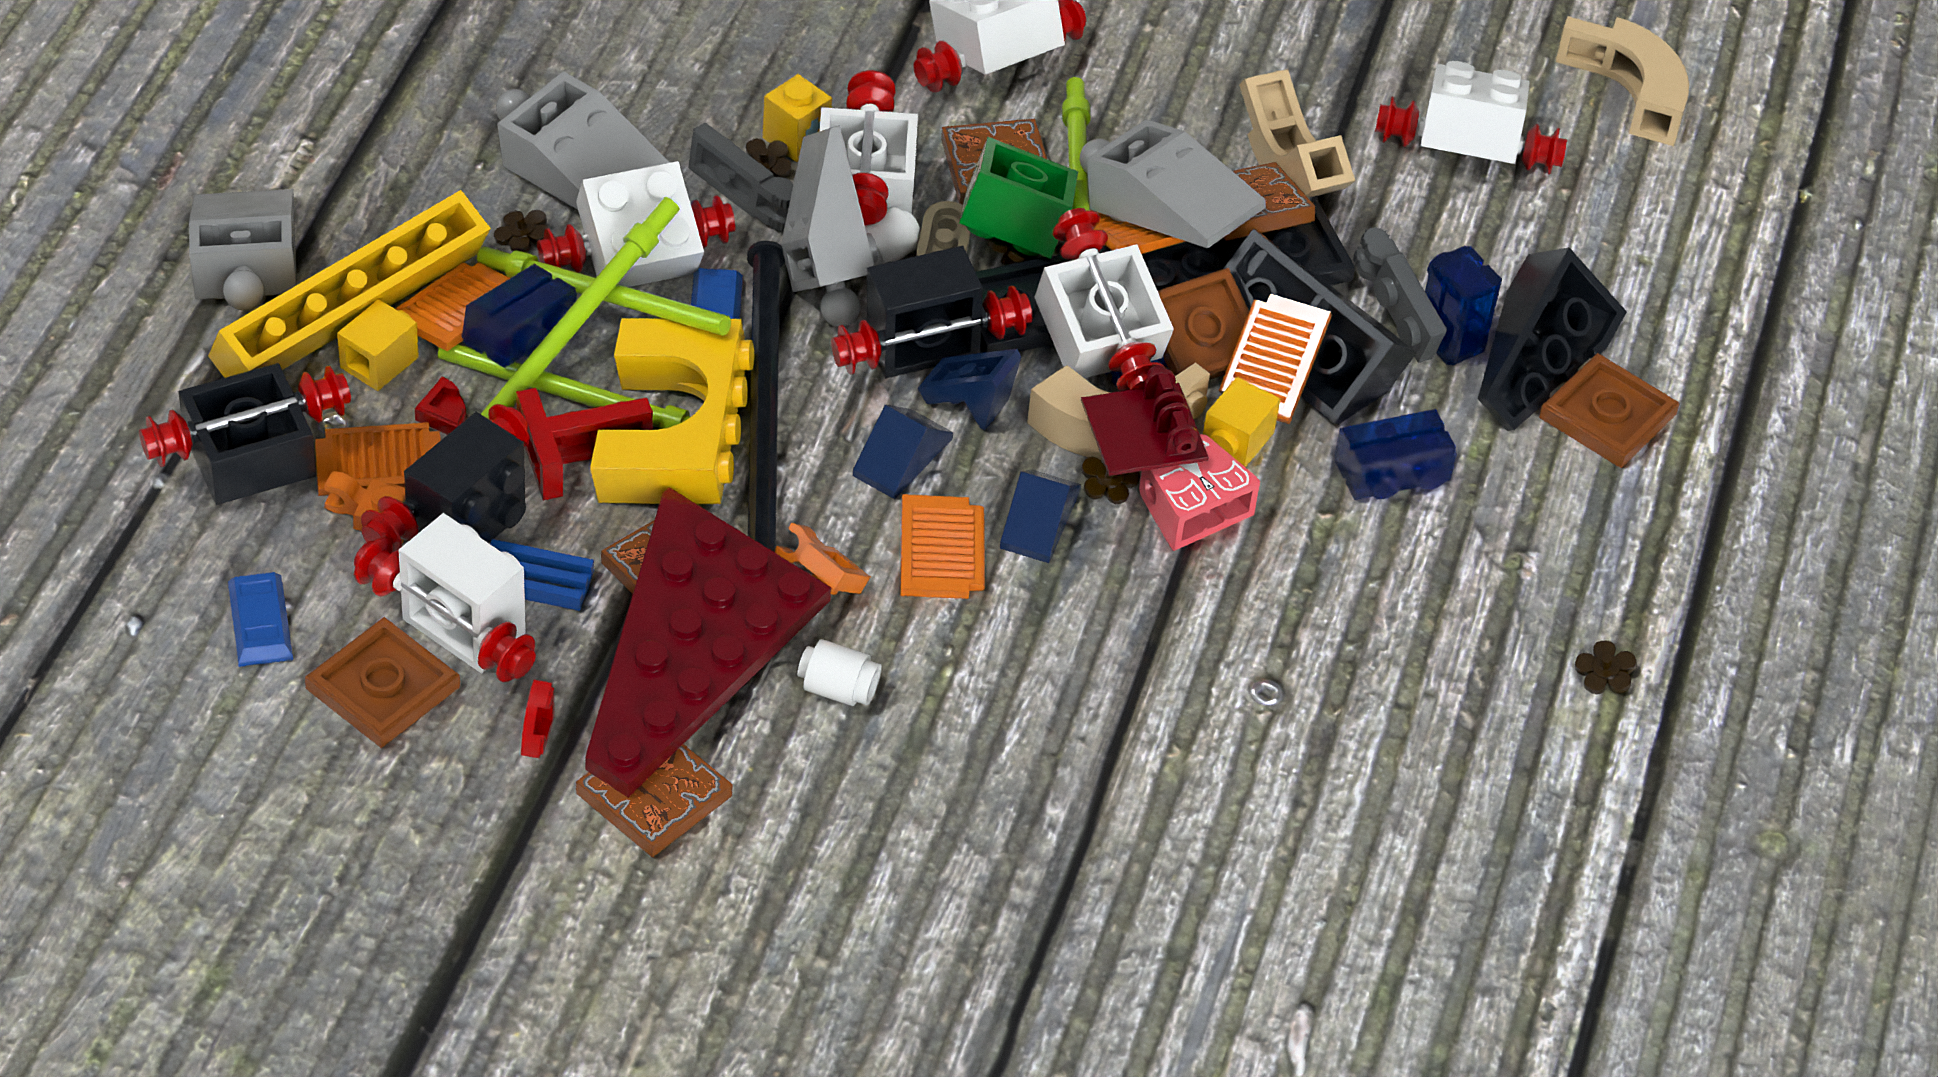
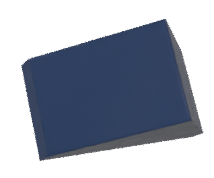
(899, 449)
(1038, 514)

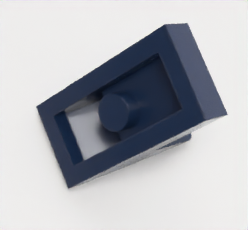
(977, 379)

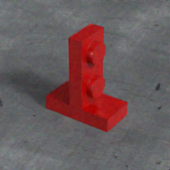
(572, 435)

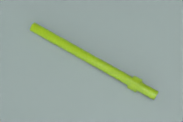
(1076, 117)
(638, 243)
(621, 295)
(558, 385)

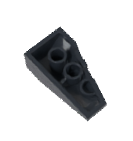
(1547, 329)
(1357, 354)

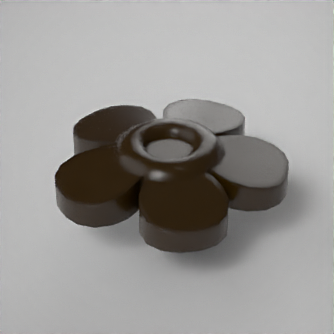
(772, 157)
(520, 230)
(1009, 251)
(1100, 481)
(1606, 668)

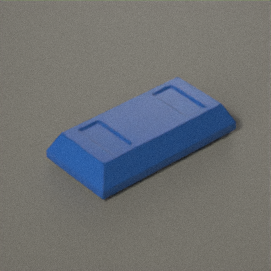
(718, 291)
(260, 619)

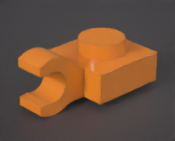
(352, 499)
(824, 562)

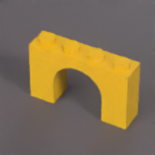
(695, 453)

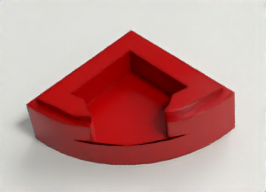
(442, 407)
(538, 719)

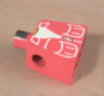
(1199, 496)

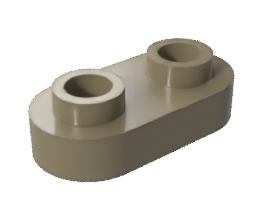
(942, 228)

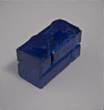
(1465, 300)
(517, 315)
(1395, 455)

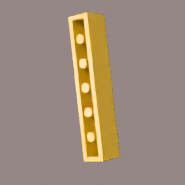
(329, 300)

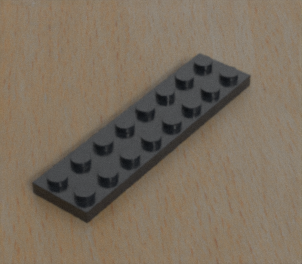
(1310, 243)

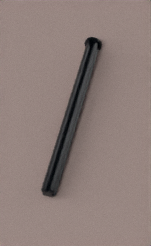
(766, 260)

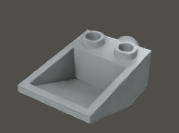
(567, 137)
(1167, 184)
(825, 227)
(242, 245)

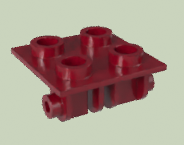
(1145, 426)

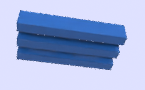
(551, 567)

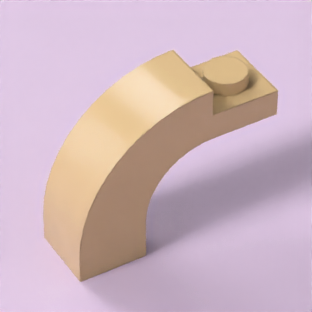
(1638, 63)
(1284, 138)
(1060, 417)

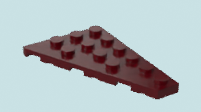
(694, 634)

